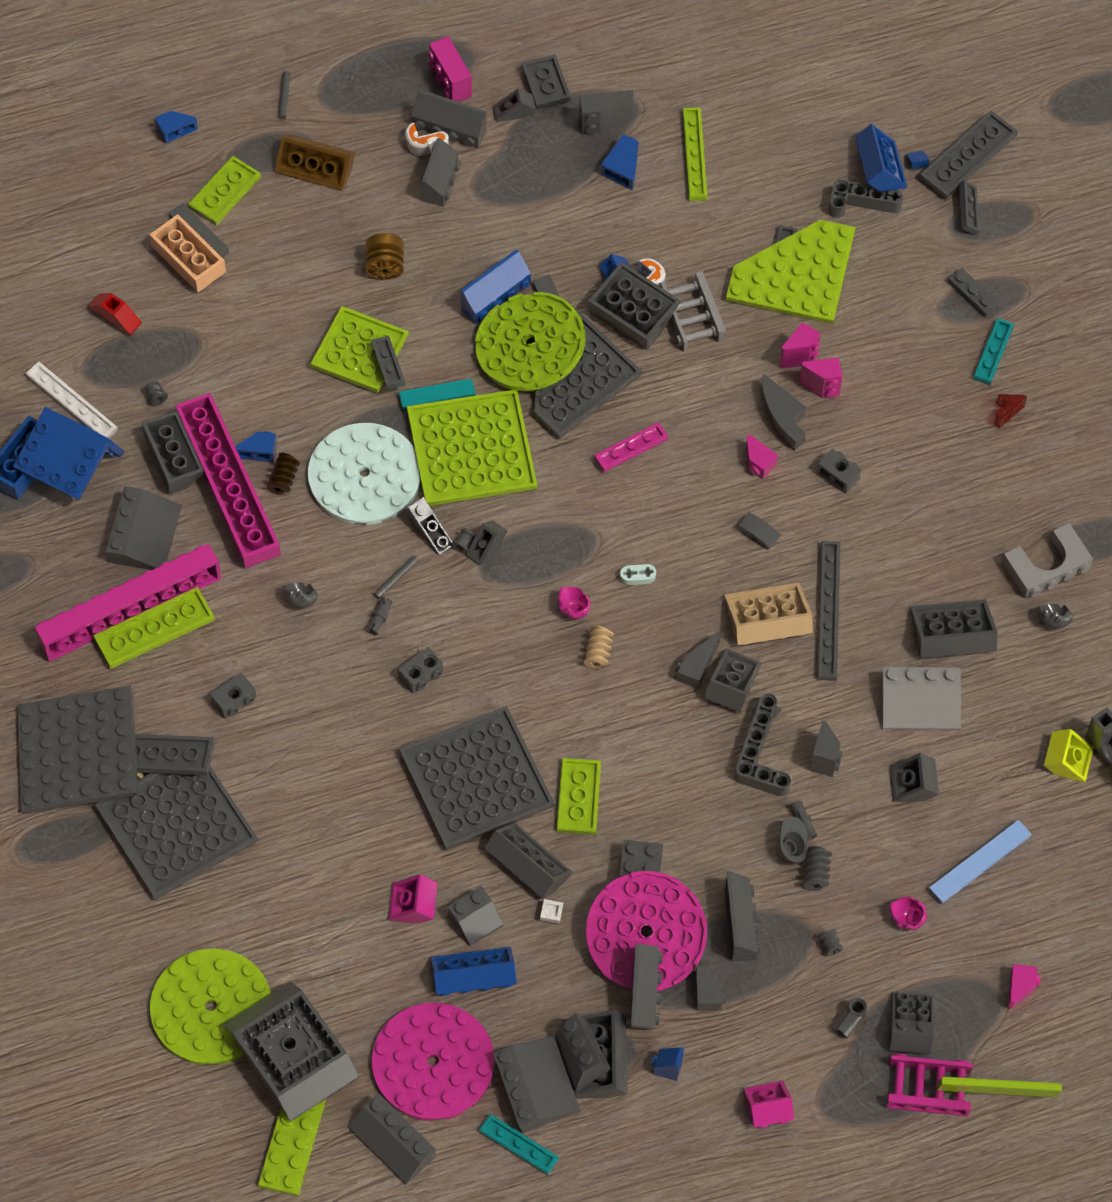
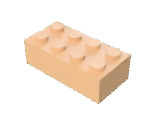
(187, 253)

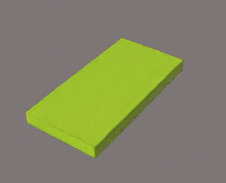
(224, 190)
(578, 796)

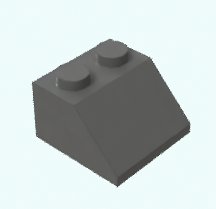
(826, 753)
(914, 779)
(475, 916)

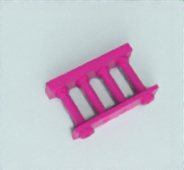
(919, 1102)

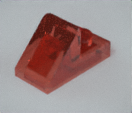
(1009, 407)

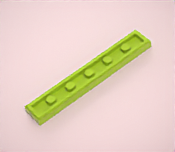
(694, 154)
(1003, 1087)

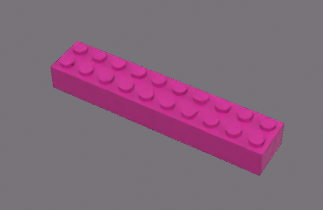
(229, 481)
(77, 626)

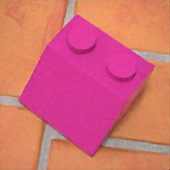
(800, 347)
(822, 377)
(413, 900)
(769, 1104)

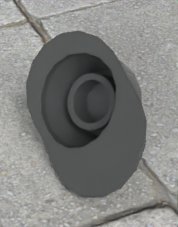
(792, 840)

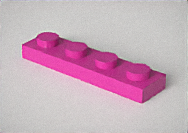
(631, 447)

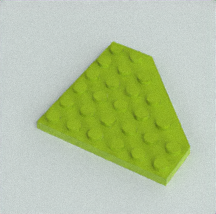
(797, 274)

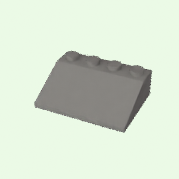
(921, 698)

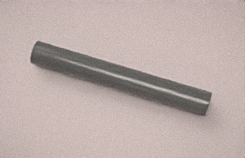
(284, 95)
(397, 576)

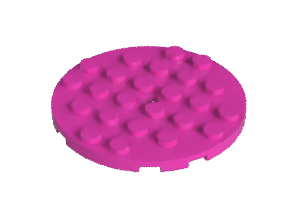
(642, 901)
(437, 1090)

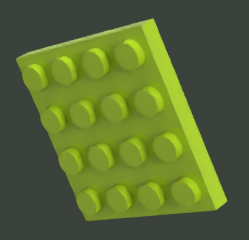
(349, 351)

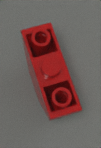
(115, 312)

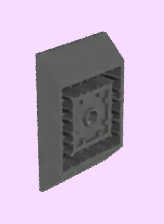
(298, 1075)

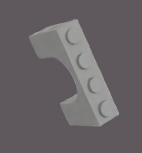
(1032, 579)

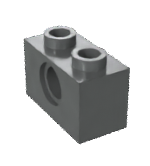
(841, 479)
(236, 686)

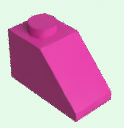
(759, 457)
(1022, 983)

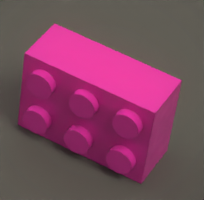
(450, 70)

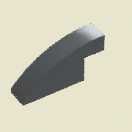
(783, 412)

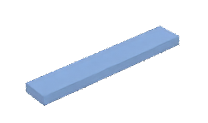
(980, 862)

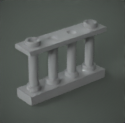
(711, 313)

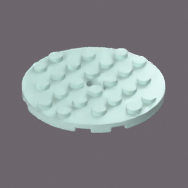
(362, 447)

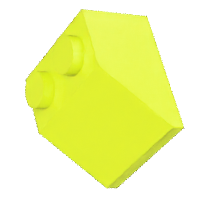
(1068, 755)

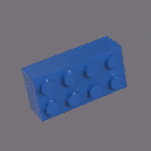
(11, 479)

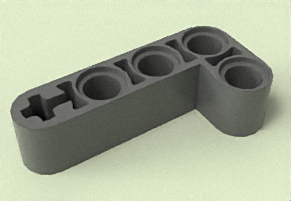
(868, 198)

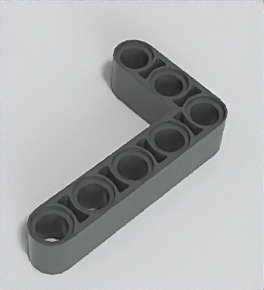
(755, 747)

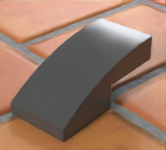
(759, 529)

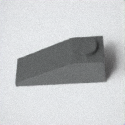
(696, 663)

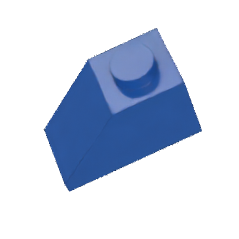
(175, 125)
(258, 447)
(668, 1063)

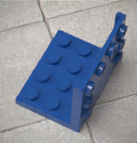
(64, 453)

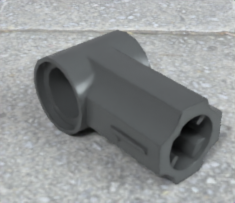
(850, 1019)

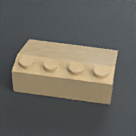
(769, 614)

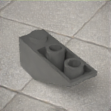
(428, 525)

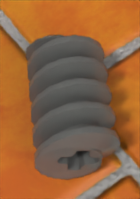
(817, 868)

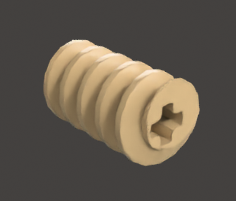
(598, 647)

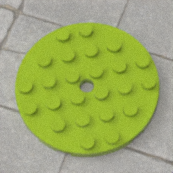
(530, 367)
(181, 1000)

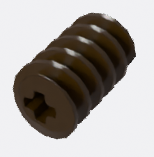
(283, 474)

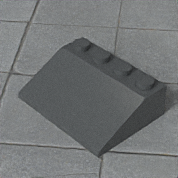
(633, 305)
(142, 529)
(954, 628)
(610, 1034)
(536, 1083)

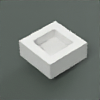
(551, 911)

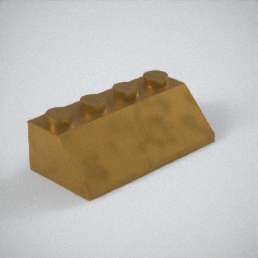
(314, 161)

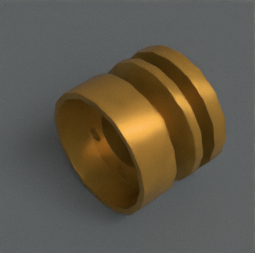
(384, 256)

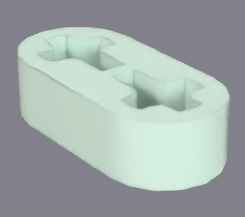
(638, 574)

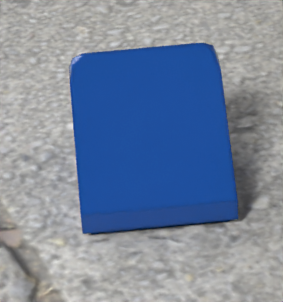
(918, 160)

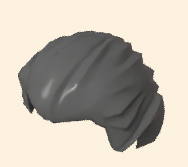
(300, 595)
(1055, 616)

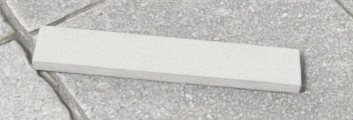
(70, 400)

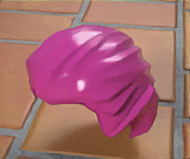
(573, 602)
(908, 913)

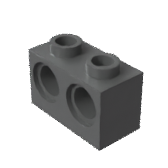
(418, 667)

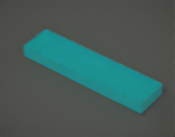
(993, 351)
(437, 393)
(518, 1144)

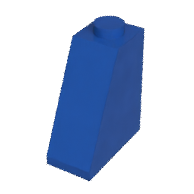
(622, 162)

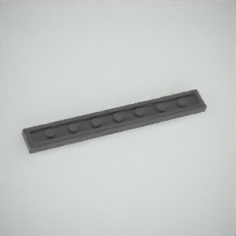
(828, 611)

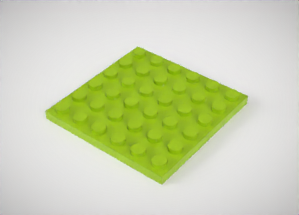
(472, 447)

